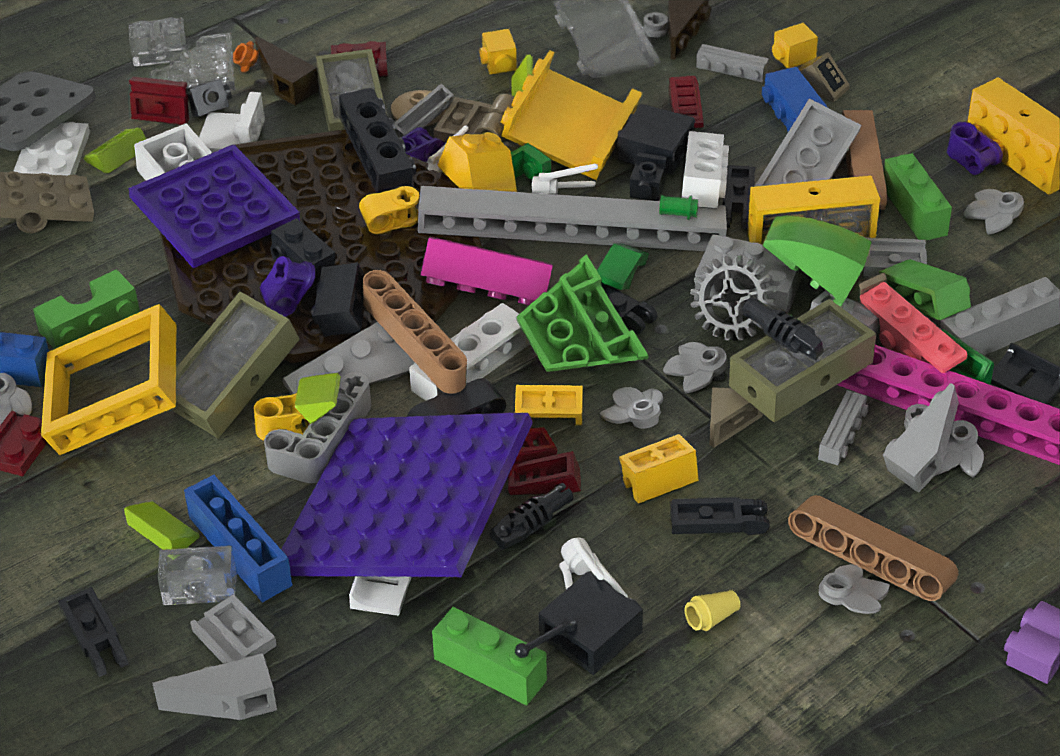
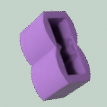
(1037, 644)

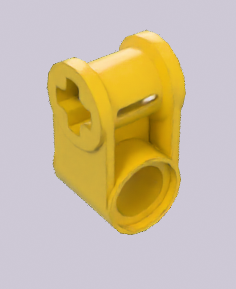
(389, 211)
(278, 413)

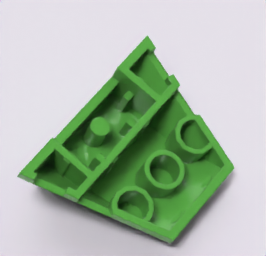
(821, 250)
(578, 324)

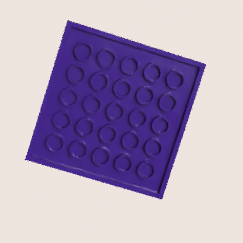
(406, 496)

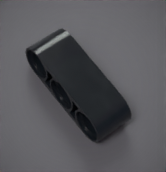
(476, 398)

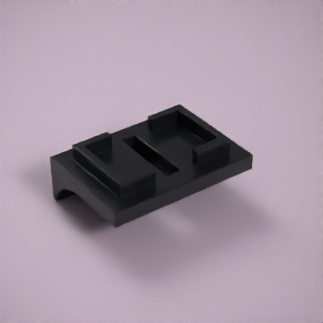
(1018, 365)

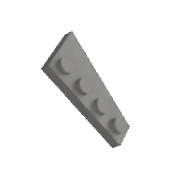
(367, 352)

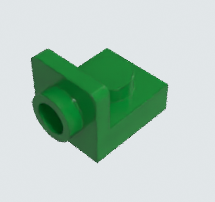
(529, 161)

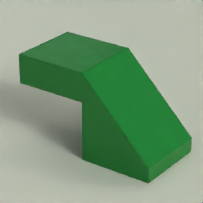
(620, 265)

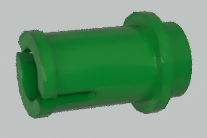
(679, 206)

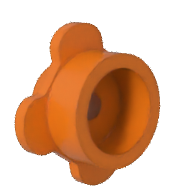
(245, 56)

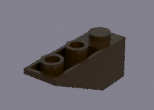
(684, 22)
(287, 74)

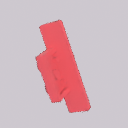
(909, 331)

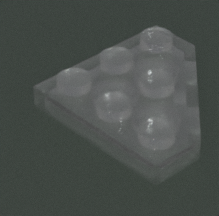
(203, 63)

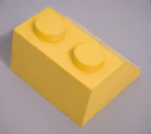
(478, 162)

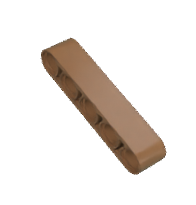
(864, 153)
(415, 331)
(873, 548)

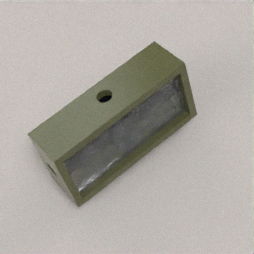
(344, 74)
(231, 363)
(783, 381)

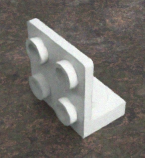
(228, 129)

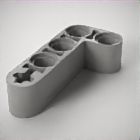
(308, 454)

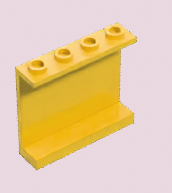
(566, 118)

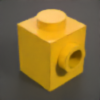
(795, 45)
(498, 51)

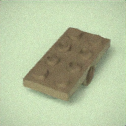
(477, 116)
(44, 197)

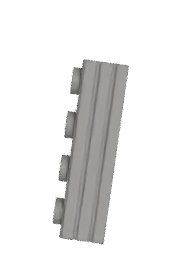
(732, 63)
(424, 111)
(842, 428)

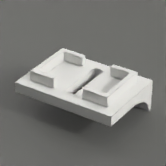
(379, 596)

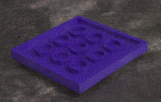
(213, 205)

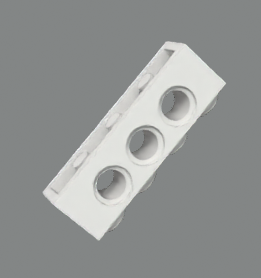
(705, 168)
(485, 344)

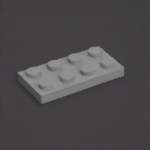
(811, 147)

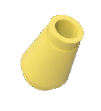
(710, 609)

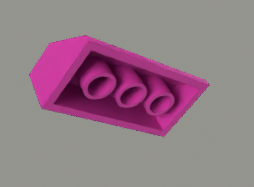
(485, 269)

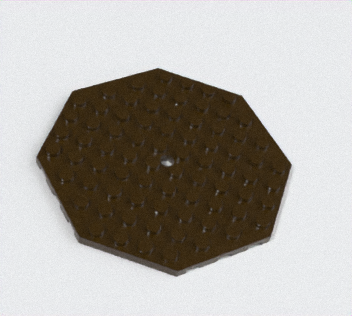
(325, 184)

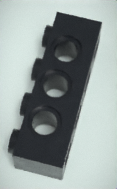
(376, 140)

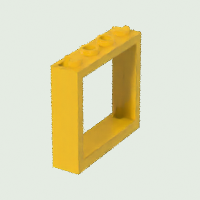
(122, 408)

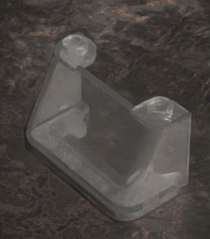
(607, 36)

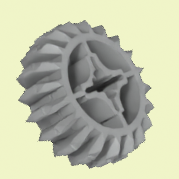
(730, 282)

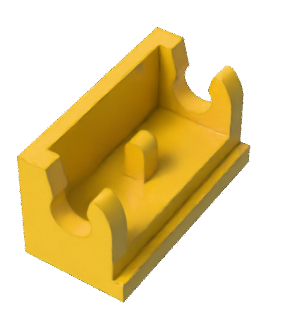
(550, 401)
(659, 468)

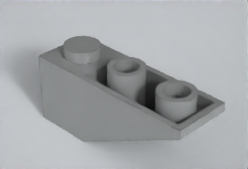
(923, 445)
(223, 691)

